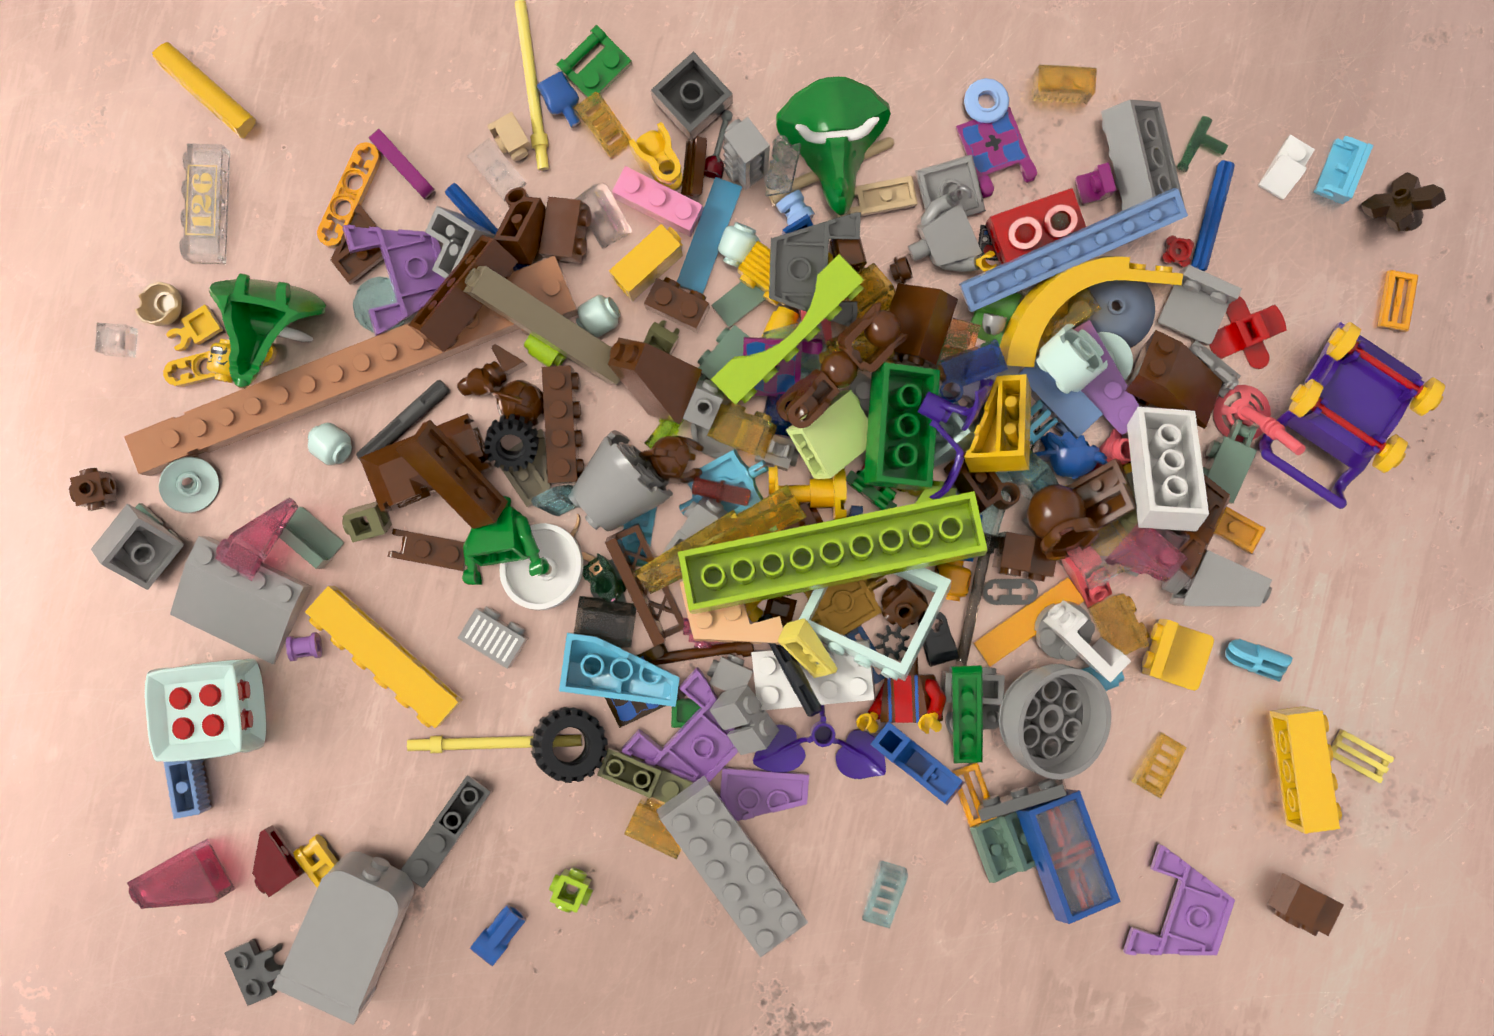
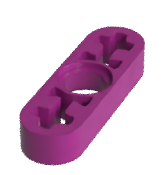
(401, 163)

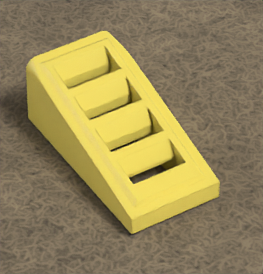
(807, 648)

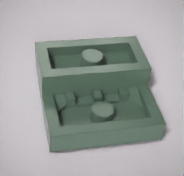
(1002, 847)

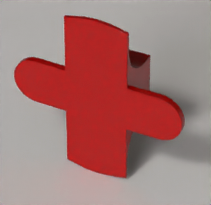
(1248, 333)

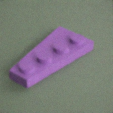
(1109, 388)

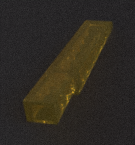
(764, 517)

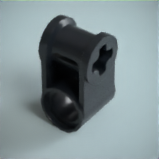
(939, 643)

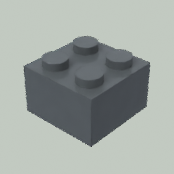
(692, 96)

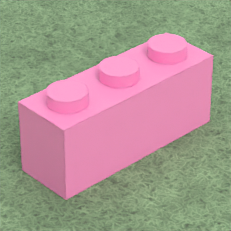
(657, 201)

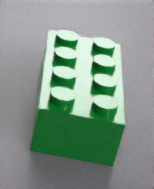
(898, 437)

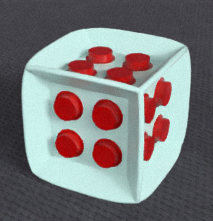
(205, 710)

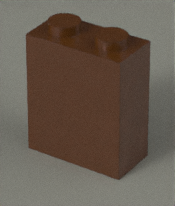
(925, 317)

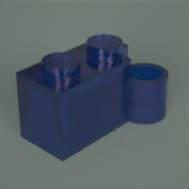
(972, 366)

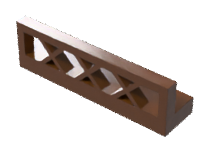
(635, 588)

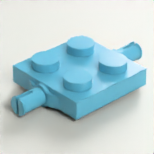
(734, 472)

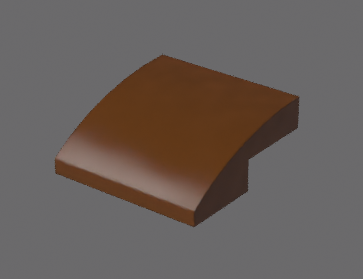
(1105, 493)

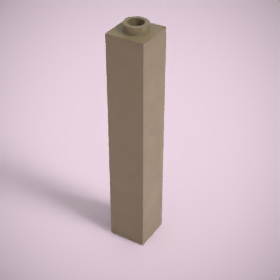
(540, 321)

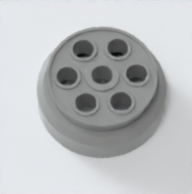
(1055, 720)

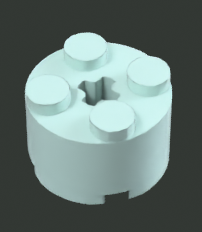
(1072, 359)

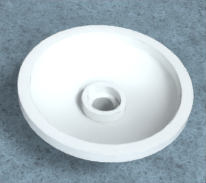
(545, 590)

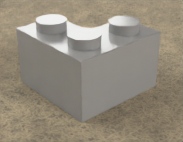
(458, 236)

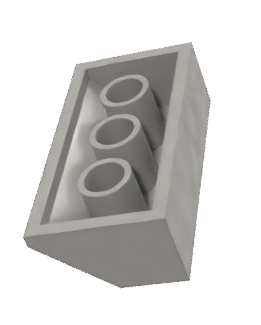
(1139, 151)

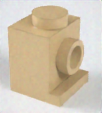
(510, 137)

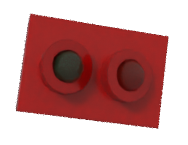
(1034, 225)

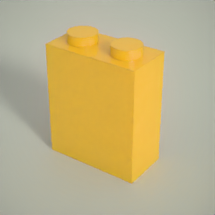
(647, 261)

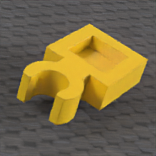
(199, 327)

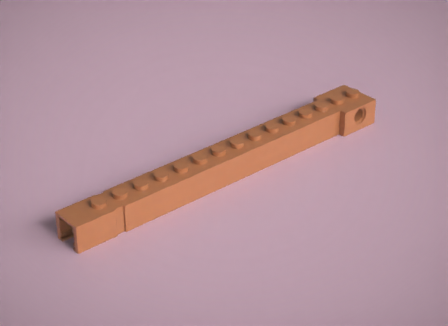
(330, 379)

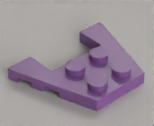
(409, 263)
(699, 745)
(1195, 915)

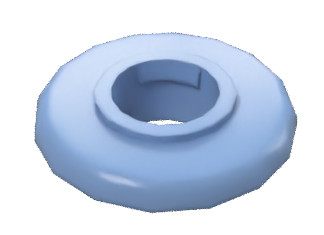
(989, 87)

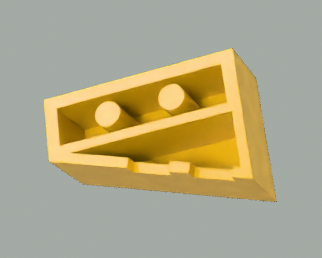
(1004, 430)

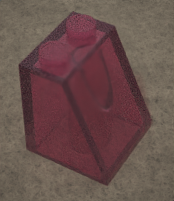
(184, 879)

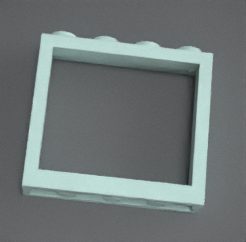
(865, 656)

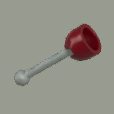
(714, 164)

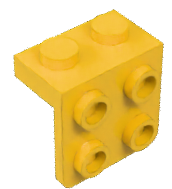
(1177, 654)

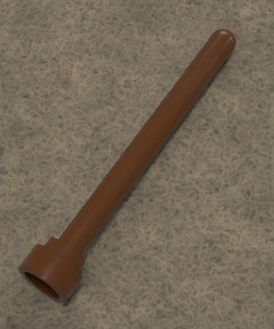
(740, 648)

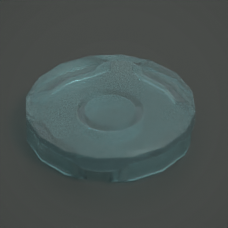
(373, 294)

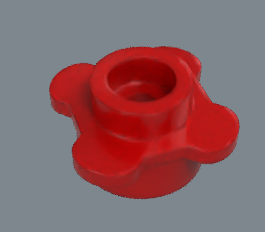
(1184, 245)

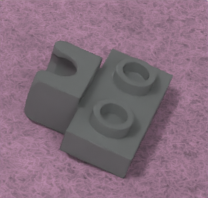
(254, 970)

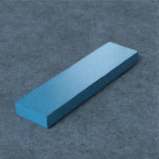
(709, 231)

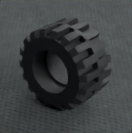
(591, 755)

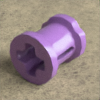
(304, 646)

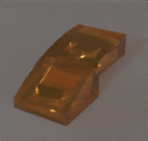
(960, 337)

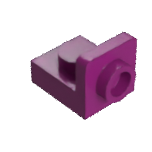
(1096, 184)

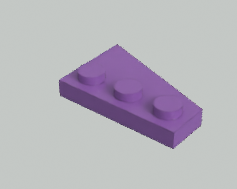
(760, 792)

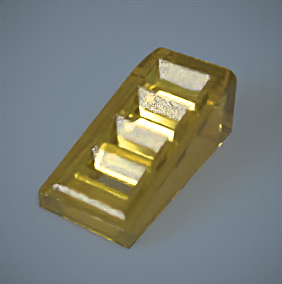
(587, 104)
(1169, 770)

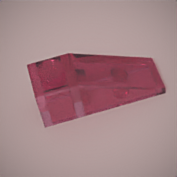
(251, 543)

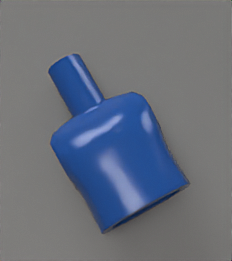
(560, 97)

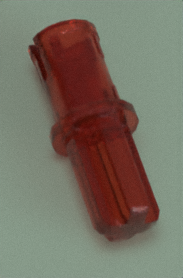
(721, 491)

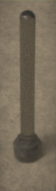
(992, 542)

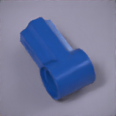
(494, 940)

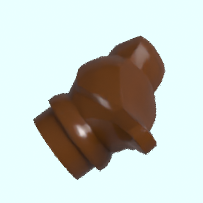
(482, 380)

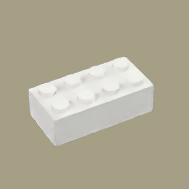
(1167, 469)
(848, 684)

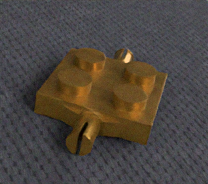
(848, 605)

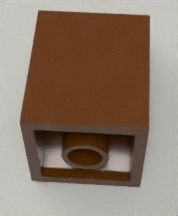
(654, 378)

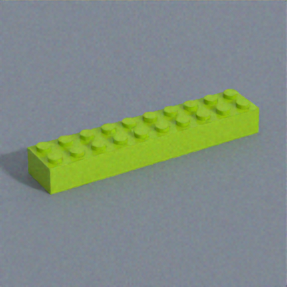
(832, 553)

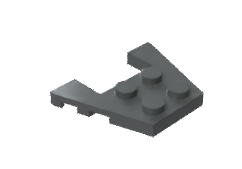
(801, 256)

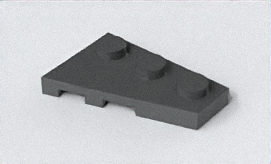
(1022, 798)

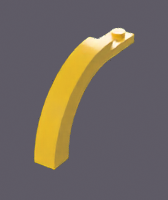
(1041, 303)

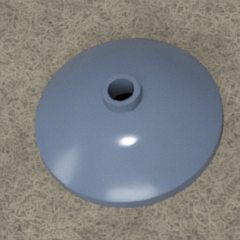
(1135, 314)

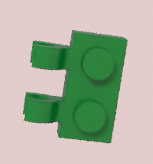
(882, 499)

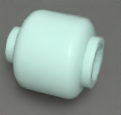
(737, 243)
(598, 315)
(329, 444)

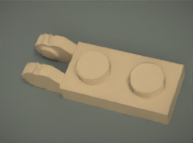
(884, 196)

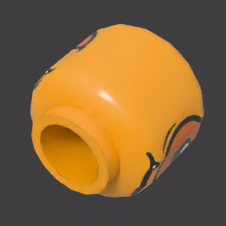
(959, 577)

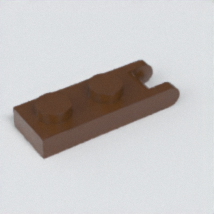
(429, 550)

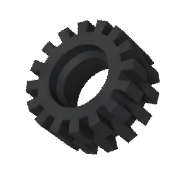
(511, 427)

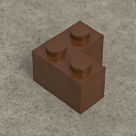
(1022, 554)
(1304, 906)

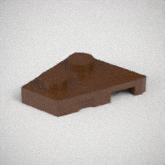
(356, 264)

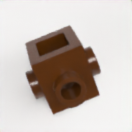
(92, 489)
(903, 604)

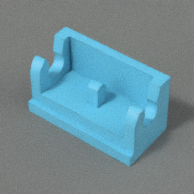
(1343, 169)

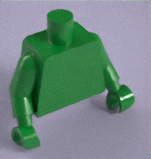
(502, 542)

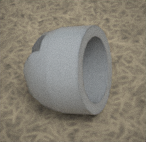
(993, 323)

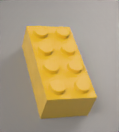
(1305, 769)

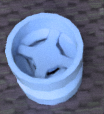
(794, 207)

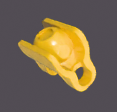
(655, 156)

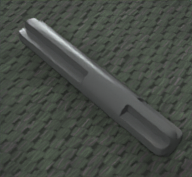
(406, 418)

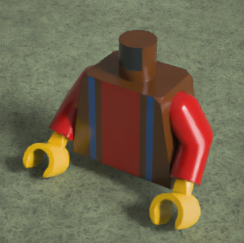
(908, 701)

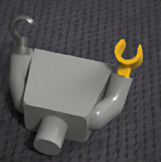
(949, 236)

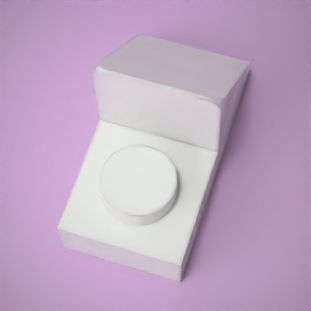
(1286, 167)

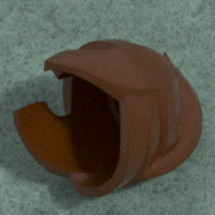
(520, 399)
(670, 458)

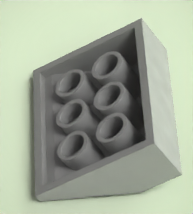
(234, 609)

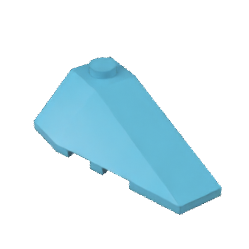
(607, 671)

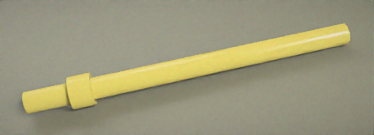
(539, 139)
(438, 744)

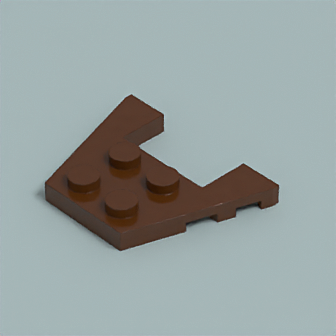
(1199, 540)

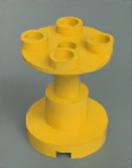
(819, 492)

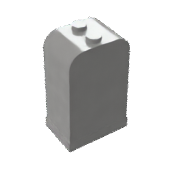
(347, 936)

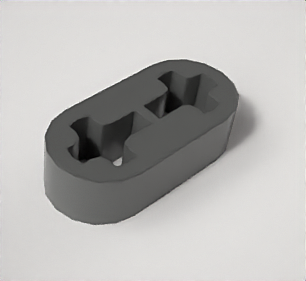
(1009, 584)

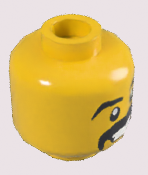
(219, 360)

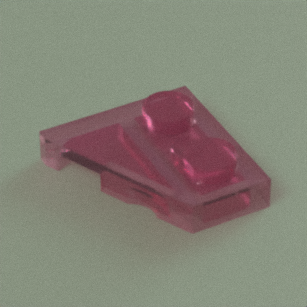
(1147, 553)

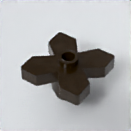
(1405, 204)

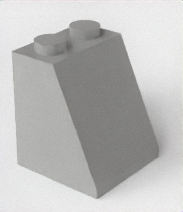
(1223, 584)

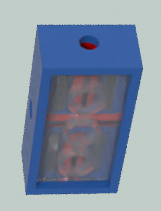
(1068, 857)

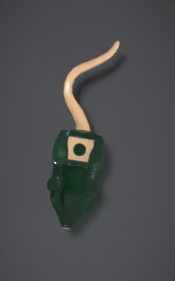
(601, 574)

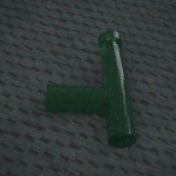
(1201, 138)

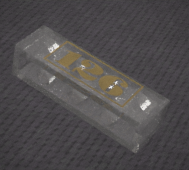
(205, 204)

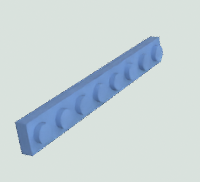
(1073, 249)

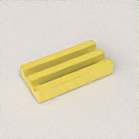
(1381, 767)

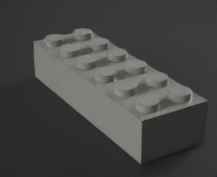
(731, 866)

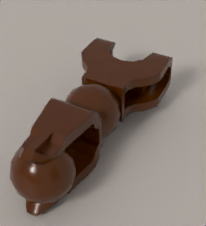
(840, 367)

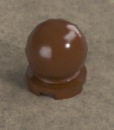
(1059, 519)

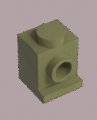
(359, 529)

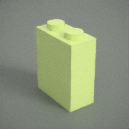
(834, 437)

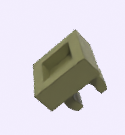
(662, 337)

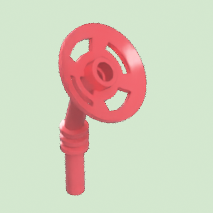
(1249, 416)

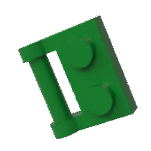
(601, 70)

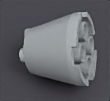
(617, 485)

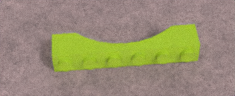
(832, 287)

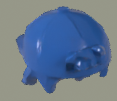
(1070, 455)

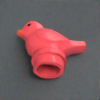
(1115, 447)

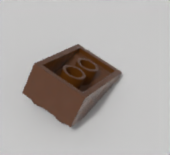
(1174, 378)

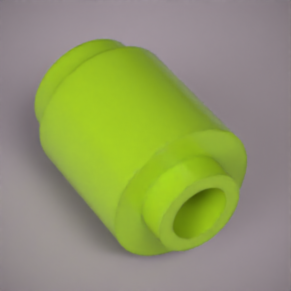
(543, 352)

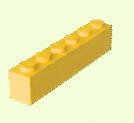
(383, 656)

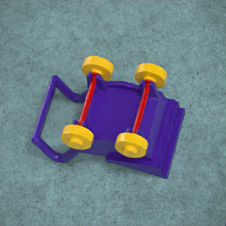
(1352, 408)

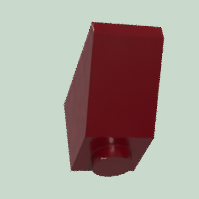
(274, 863)

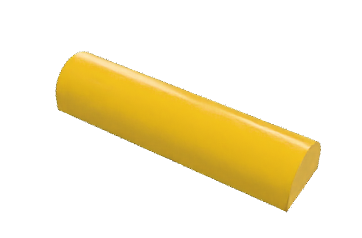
(204, 89)

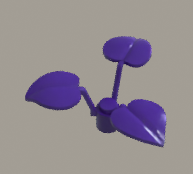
(940, 410)
(854, 759)

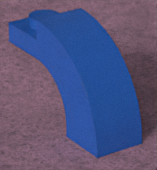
(917, 763)

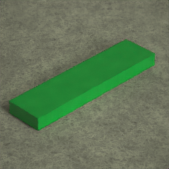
(967, 714)

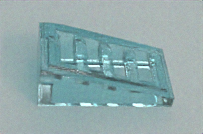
(554, 500)
(883, 871)

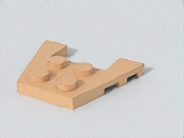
(732, 625)

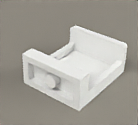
(1101, 657)

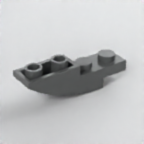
(446, 831)

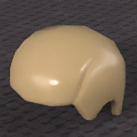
(159, 304)

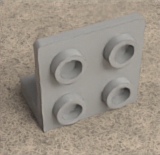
(1198, 304)

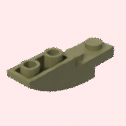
(641, 776)

